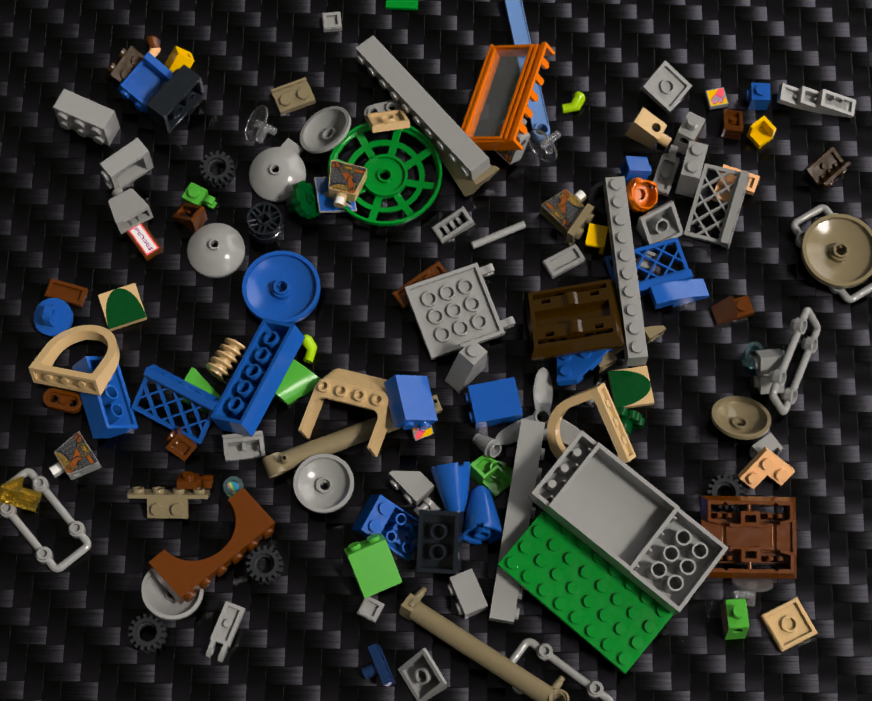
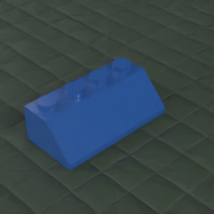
(111, 412)

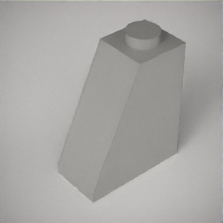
(467, 366)

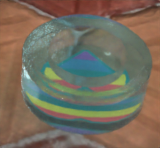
(232, 485)

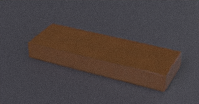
(433, 271)

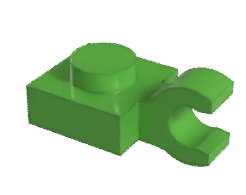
(198, 195)

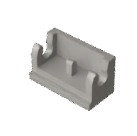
(243, 447)

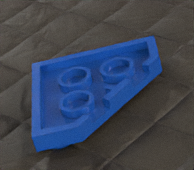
(573, 368)

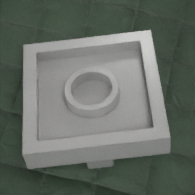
(666, 87)

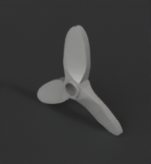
(542, 404)

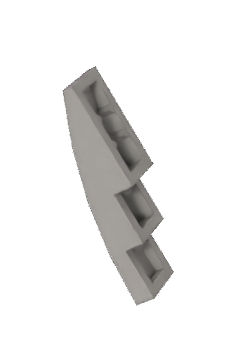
(816, 101)

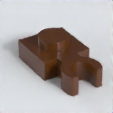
(192, 480)

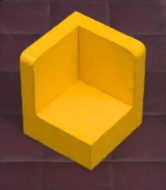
(178, 58)
(761, 132)
(596, 236)

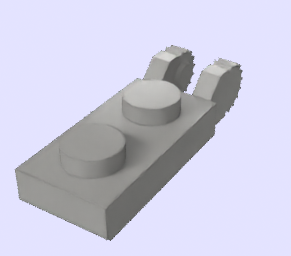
(225, 629)

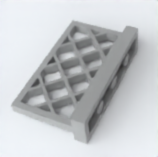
(733, 209)

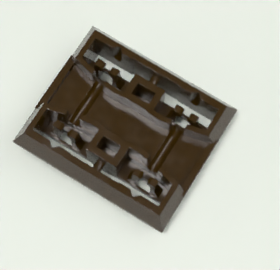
(572, 314)

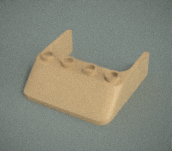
(354, 390)

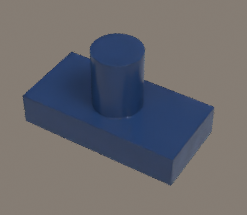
(378, 666)

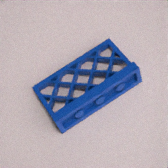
(644, 286)
(178, 387)

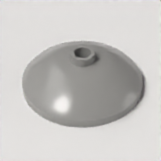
(325, 130)
(278, 185)
(219, 260)
(322, 470)
(162, 605)

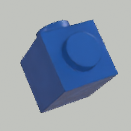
(758, 96)
(635, 167)

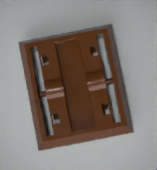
(752, 536)

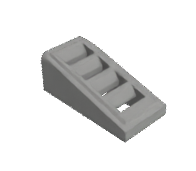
(449, 220)

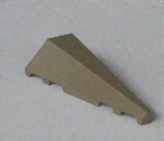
(465, 184)

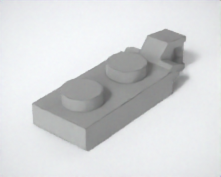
(666, 171)

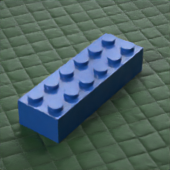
(257, 377)

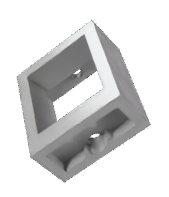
(126, 165)

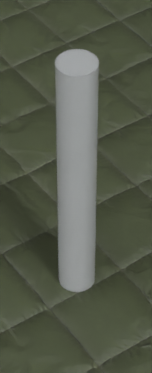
(497, 235)

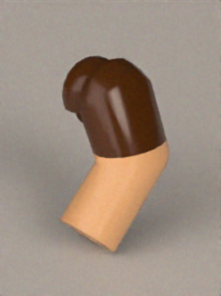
(154, 45)

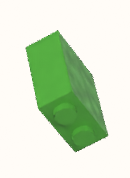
(372, 565)

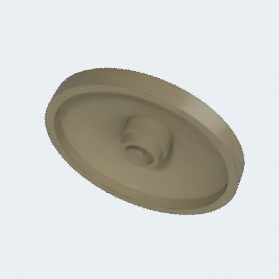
(838, 251)

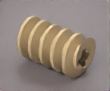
(224, 358)

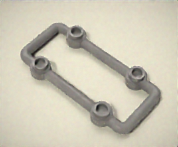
(799, 237)
(809, 345)
(76, 528)
(544, 653)

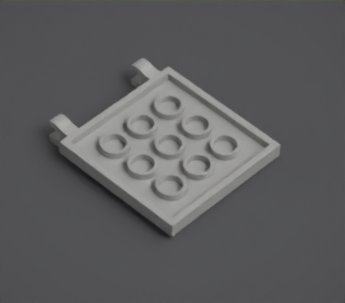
(456, 310)

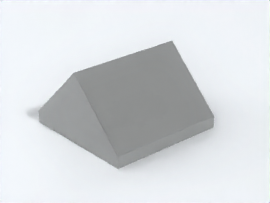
(660, 224)
(423, 676)

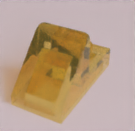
(15, 495)

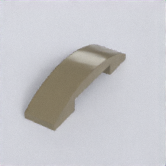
(609, 359)

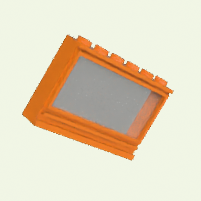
(503, 95)

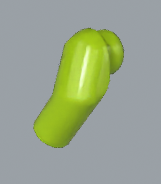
(576, 103)
(310, 347)

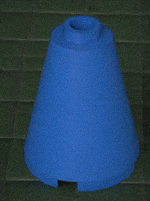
(452, 484)
(481, 518)

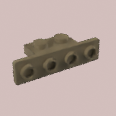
(167, 502)

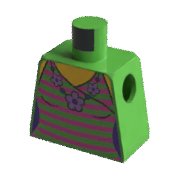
(734, 617)

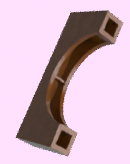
(186, 577)

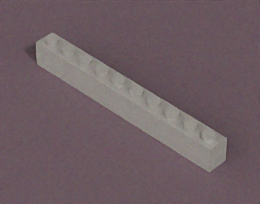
(423, 108)
(625, 271)
(518, 515)

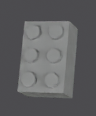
(86, 117)

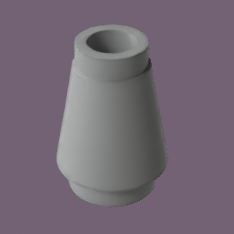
(489, 446)

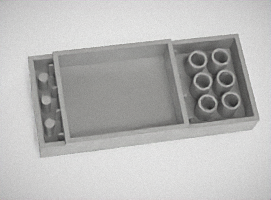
(628, 522)

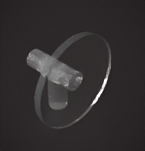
(256, 125)
(543, 144)
(749, 587)

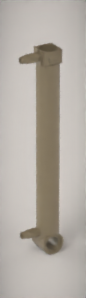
(329, 444)
(480, 652)

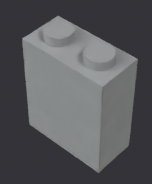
(691, 169)

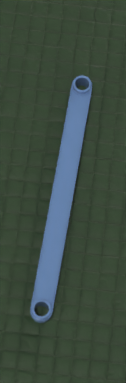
(520, 35)

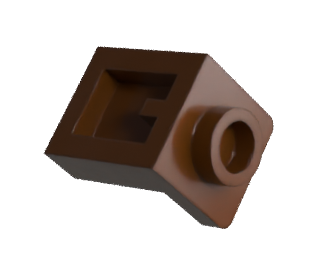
(180, 444)

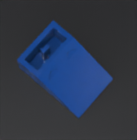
(392, 521)

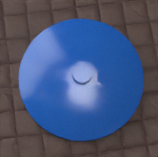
(281, 287)

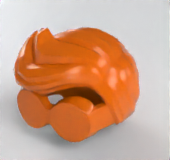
(640, 195)

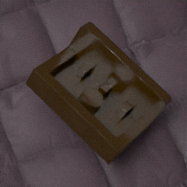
(126, 63)
(826, 168)

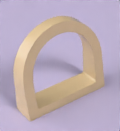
(94, 383)
(608, 413)

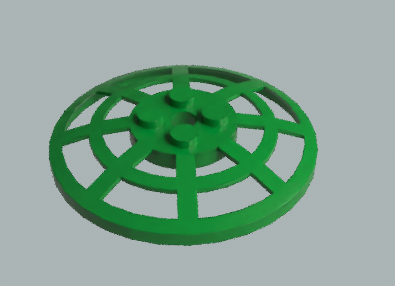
(396, 169)

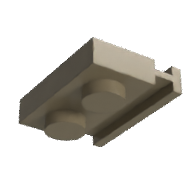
(293, 96)
(580, 223)

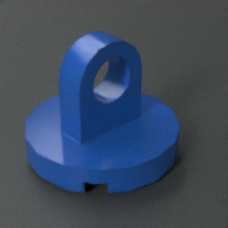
(53, 317)

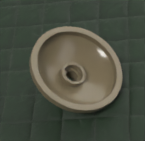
(741, 417)

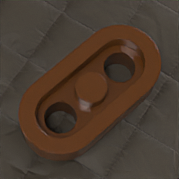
(64, 400)

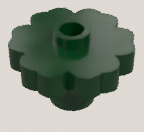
(303, 200)
(630, 419)

